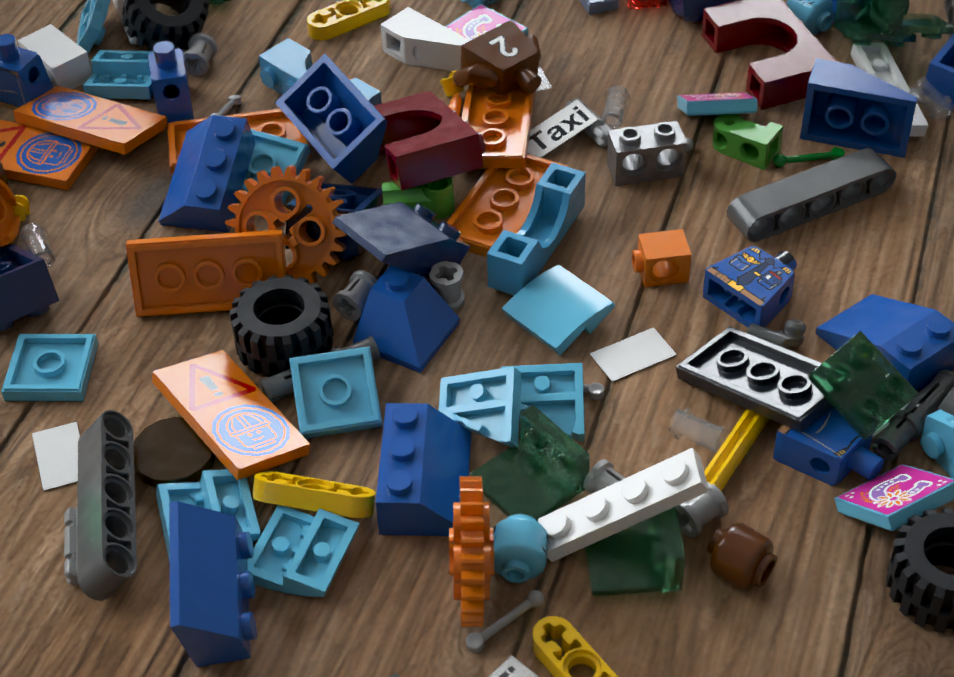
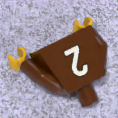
(498, 61)

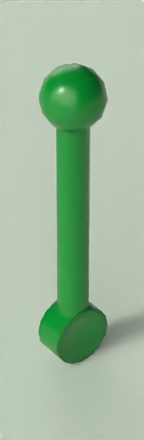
(780, 159)

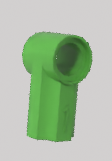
(434, 195)

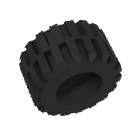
(153, 27)
(280, 322)
(911, 573)

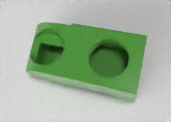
(747, 140)

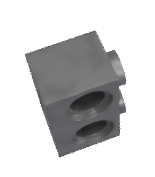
(646, 153)

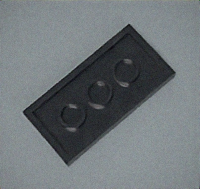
(757, 378)

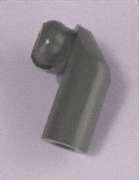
(788, 338)

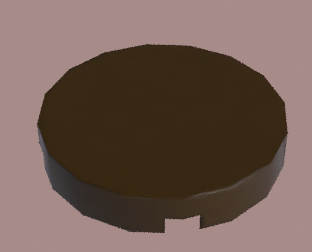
(170, 453)

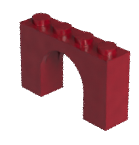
(771, 24)
(427, 141)

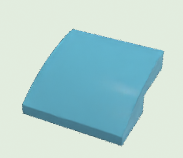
(120, 75)
(557, 308)
(216, 492)
(301, 551)

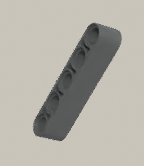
(811, 194)
(106, 506)

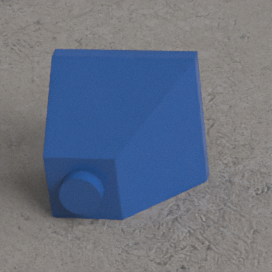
(406, 319)

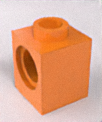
(662, 258)

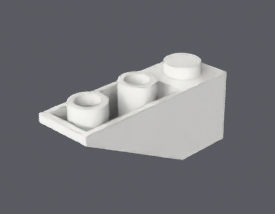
(421, 41)

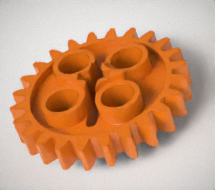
(266, 201)
(471, 551)

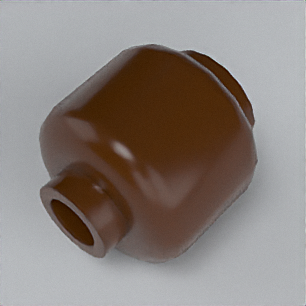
(742, 556)

